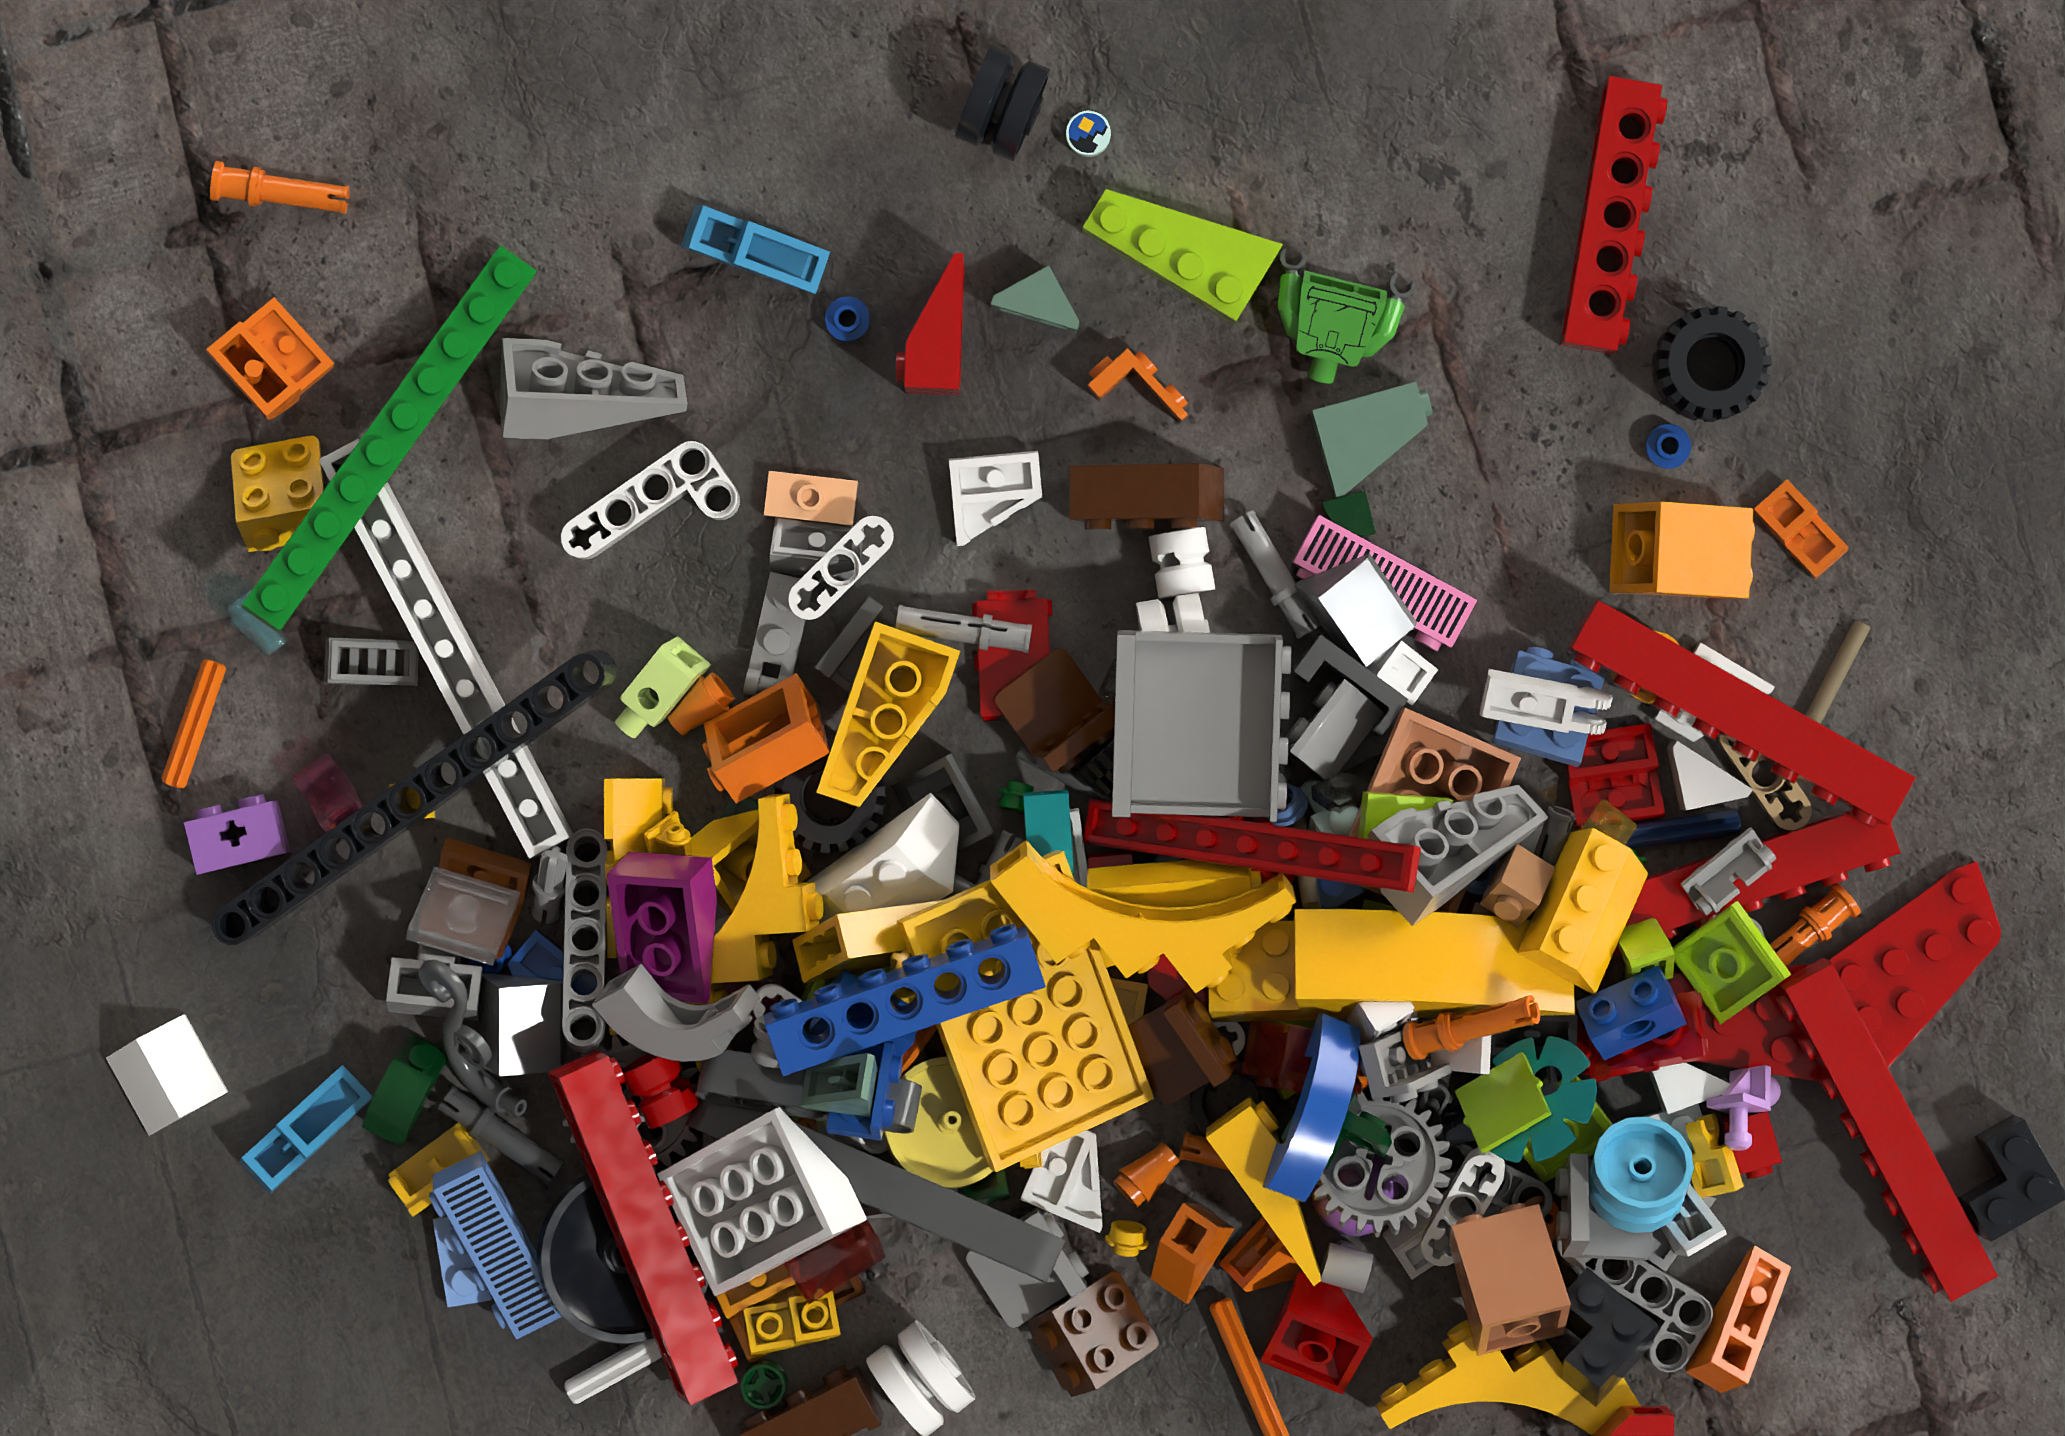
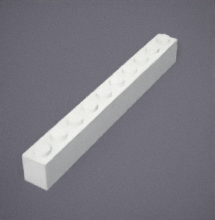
(453, 661)

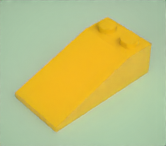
(1246, 1145)

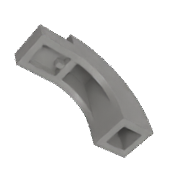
(668, 1027)

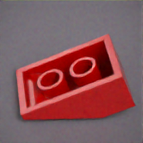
(935, 343)

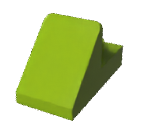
(1645, 947)

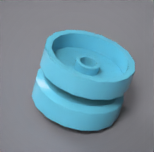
(1640, 1174)

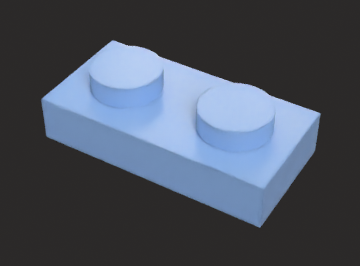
(456, 1268)

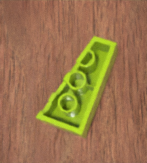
(1191, 255)

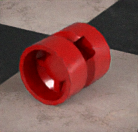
(661, 1089)

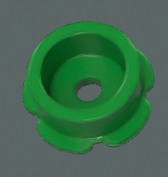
(1012, 797)

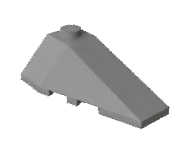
(564, 394)
(1457, 843)

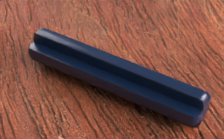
(1685, 829)

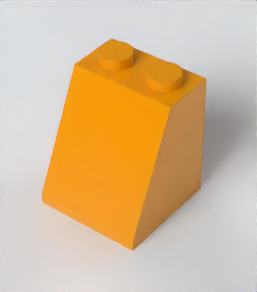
(1681, 550)

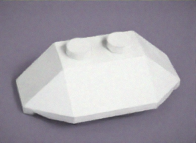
(897, 865)

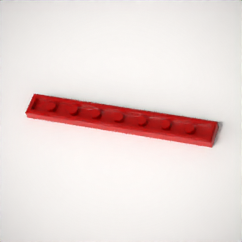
(1257, 846)

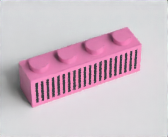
(1433, 603)

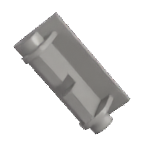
(1712, 884)

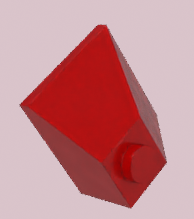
(1317, 1335)

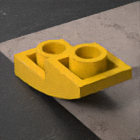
(790, 1324)

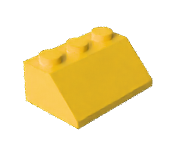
(1584, 908)

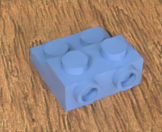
(1546, 743)

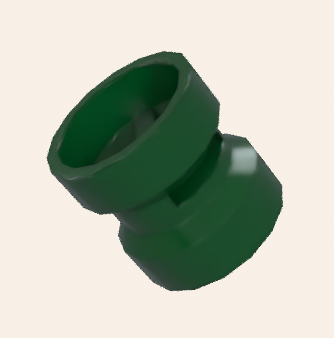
(760, 1389)

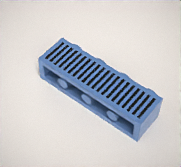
(495, 1242)

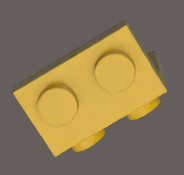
(275, 489)

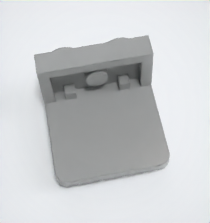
(1582, 1229)
(1022, 1296)

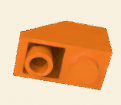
(1189, 1250)

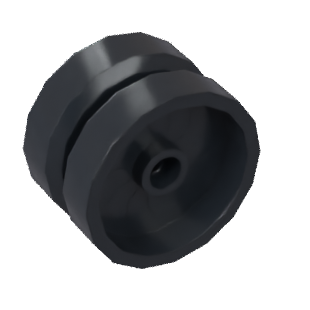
(1006, 104)

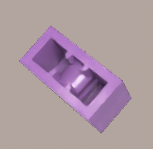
(210, 843)

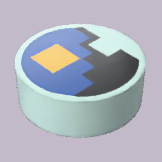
(1088, 133)

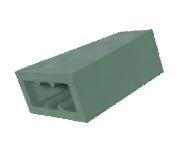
(1367, 431)

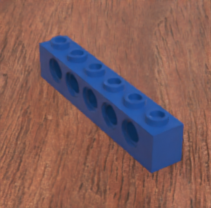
(931, 1006)

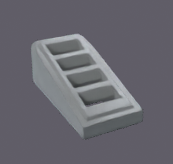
(332, 662)

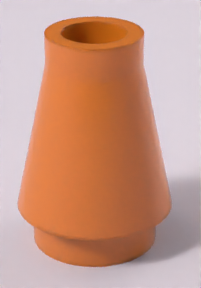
(702, 703)
(1146, 1174)

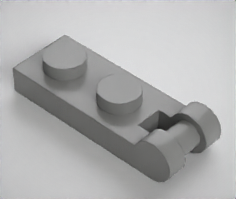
(777, 634)

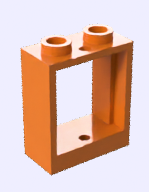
(772, 756)

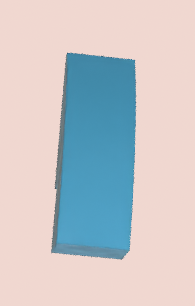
(755, 249)
(305, 1129)

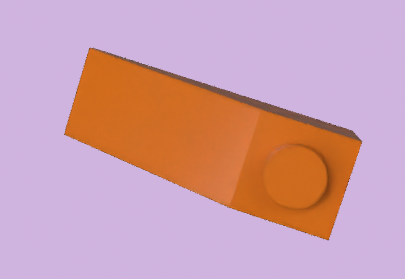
(1740, 1323)

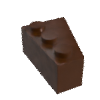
(1146, 494)
(833, 1409)

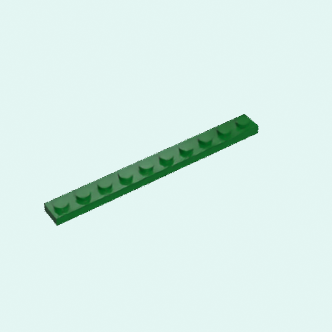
(388, 439)

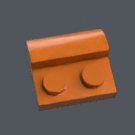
(270, 359)

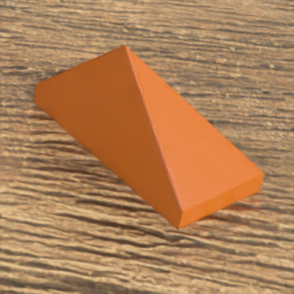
(1260, 1259)

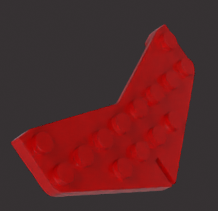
(1892, 972)

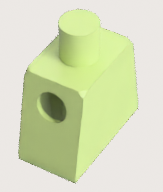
(671, 675)

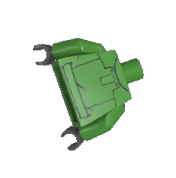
(1336, 317)

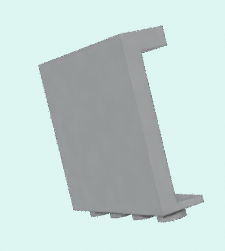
(1200, 724)

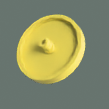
(944, 1138)

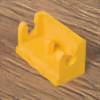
(414, 1177)

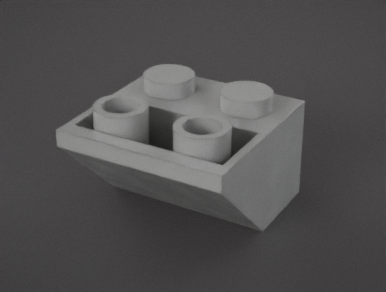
(1333, 729)

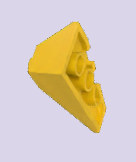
(888, 702)
(630, 811)

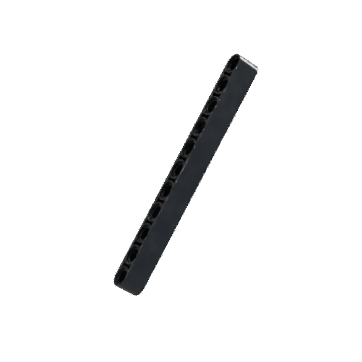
(431, 788)

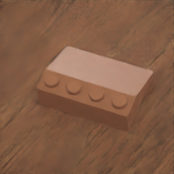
(1437, 762)

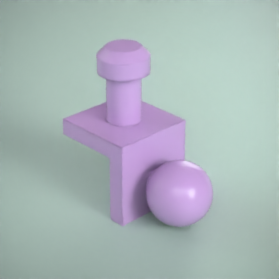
(1750, 1092)

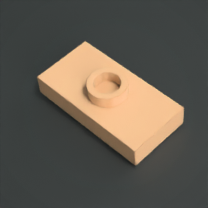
(810, 498)

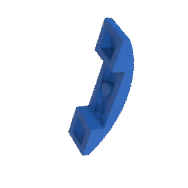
(1320, 1109)

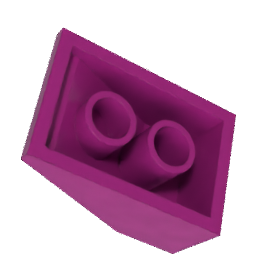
(666, 920)

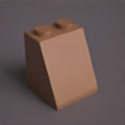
(1509, 1278)

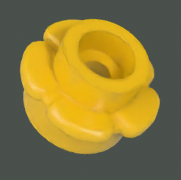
(1127, 1238)

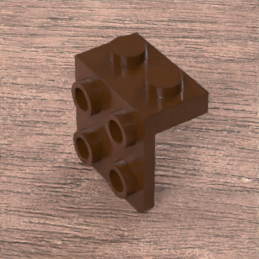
(1055, 711)
(491, 868)
(1181, 1048)
(1094, 1334)

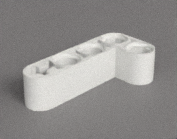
(644, 508)

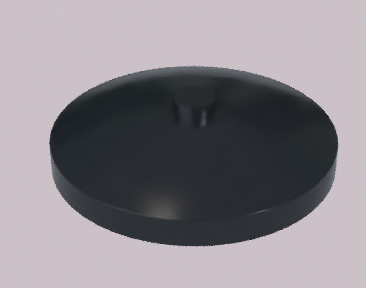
(586, 1271)

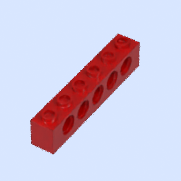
(1619, 100)

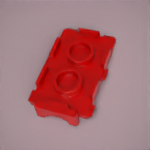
(1000, 665)
(1672, 1048)

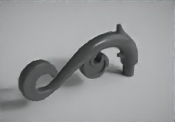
(464, 1046)

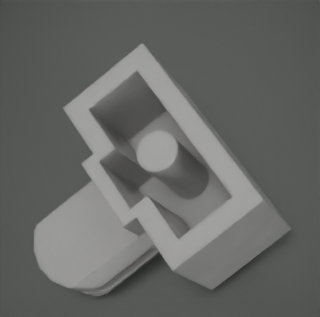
(409, 995)

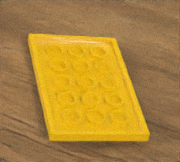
(1041, 1060)

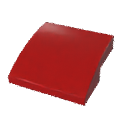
(1620, 769)

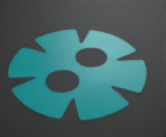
(1570, 1101)

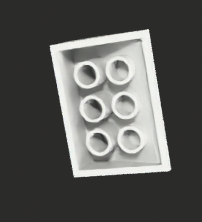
(759, 1200)

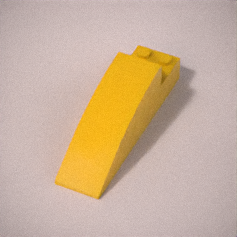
(1355, 956)

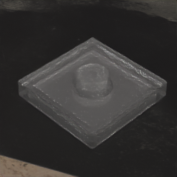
(463, 915)

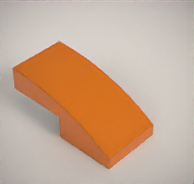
(1800, 529)

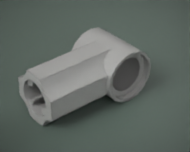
(1346, 1266)

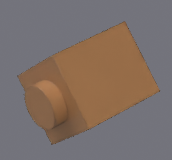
(1517, 885)

